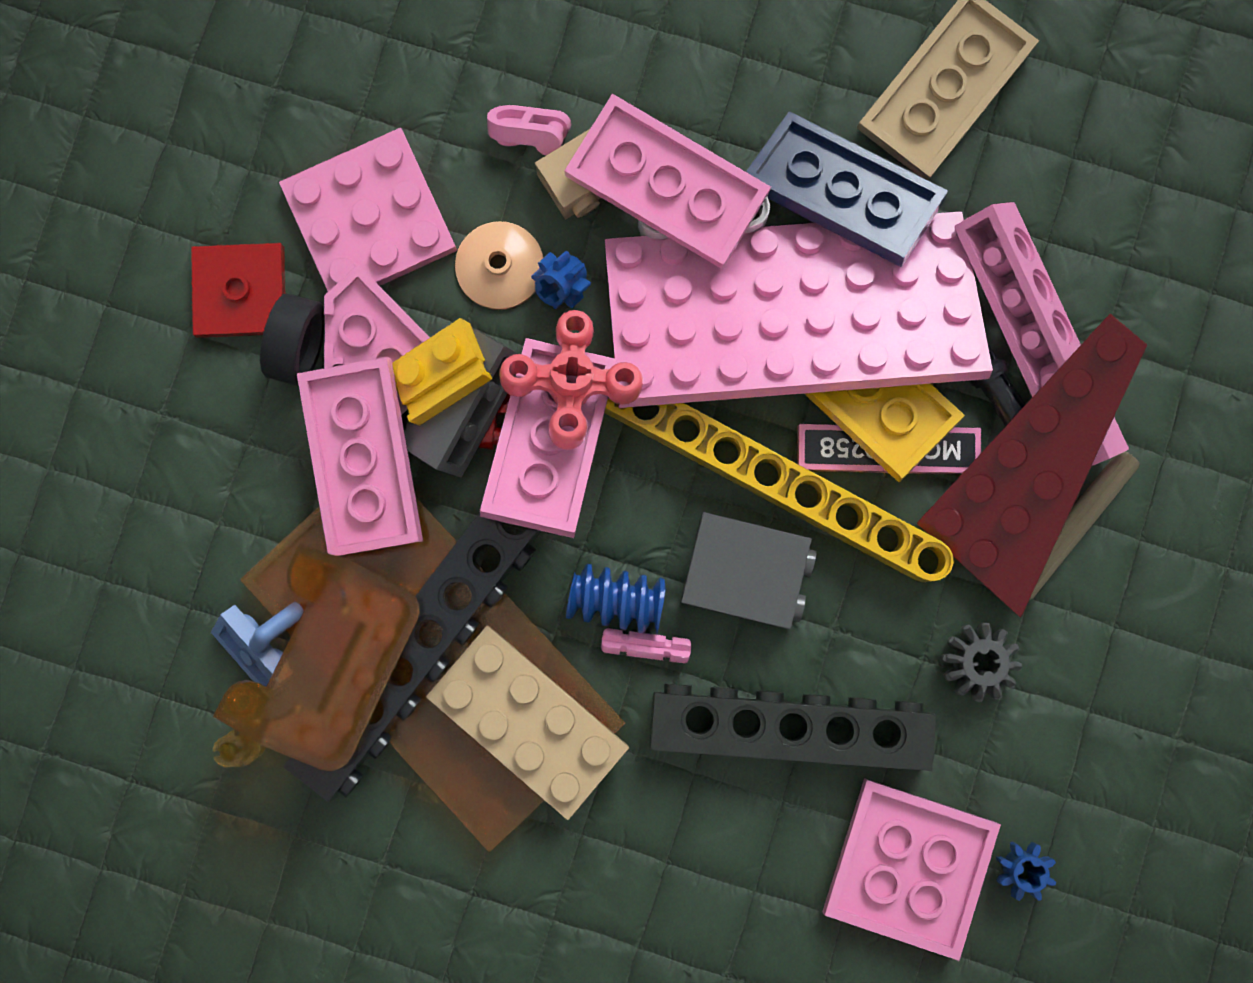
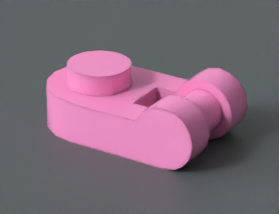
(528, 126)

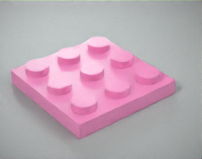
(368, 212)
(911, 869)

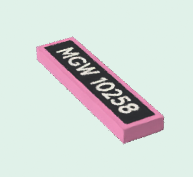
(832, 450)

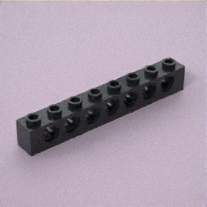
(428, 662)

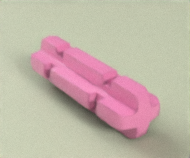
(646, 645)

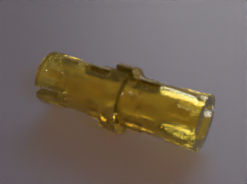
(231, 755)

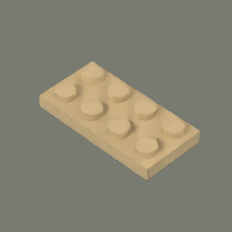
(947, 85)
(527, 722)

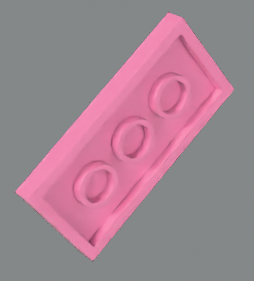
(667, 181)
(359, 456)
(530, 476)

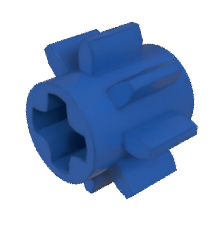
(560, 280)
(1038, 874)

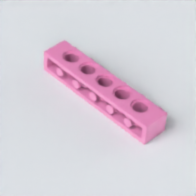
(1024, 301)

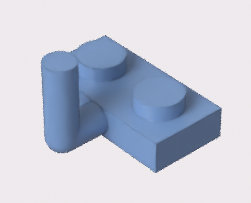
(250, 643)

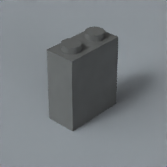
(748, 571)

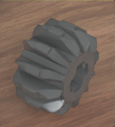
(999, 663)

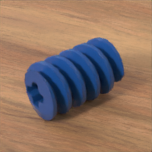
(616, 599)

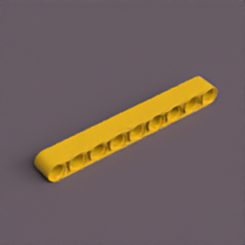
(782, 494)

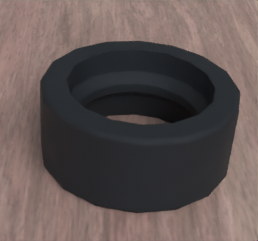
(292, 338)

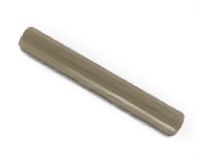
(1088, 510)

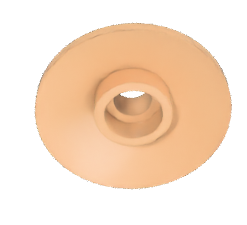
(504, 286)

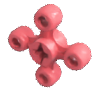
(575, 363)

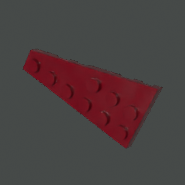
(1023, 485)

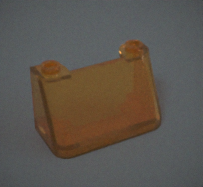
(330, 665)

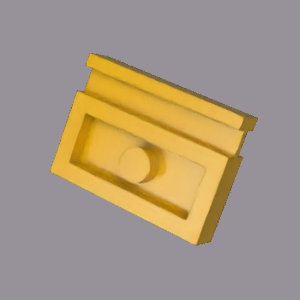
(440, 371)

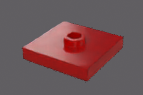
(235, 288)

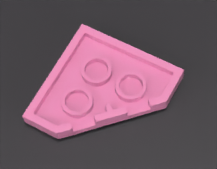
(366, 323)

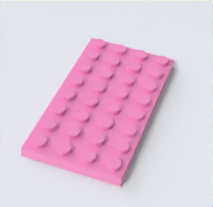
(794, 315)

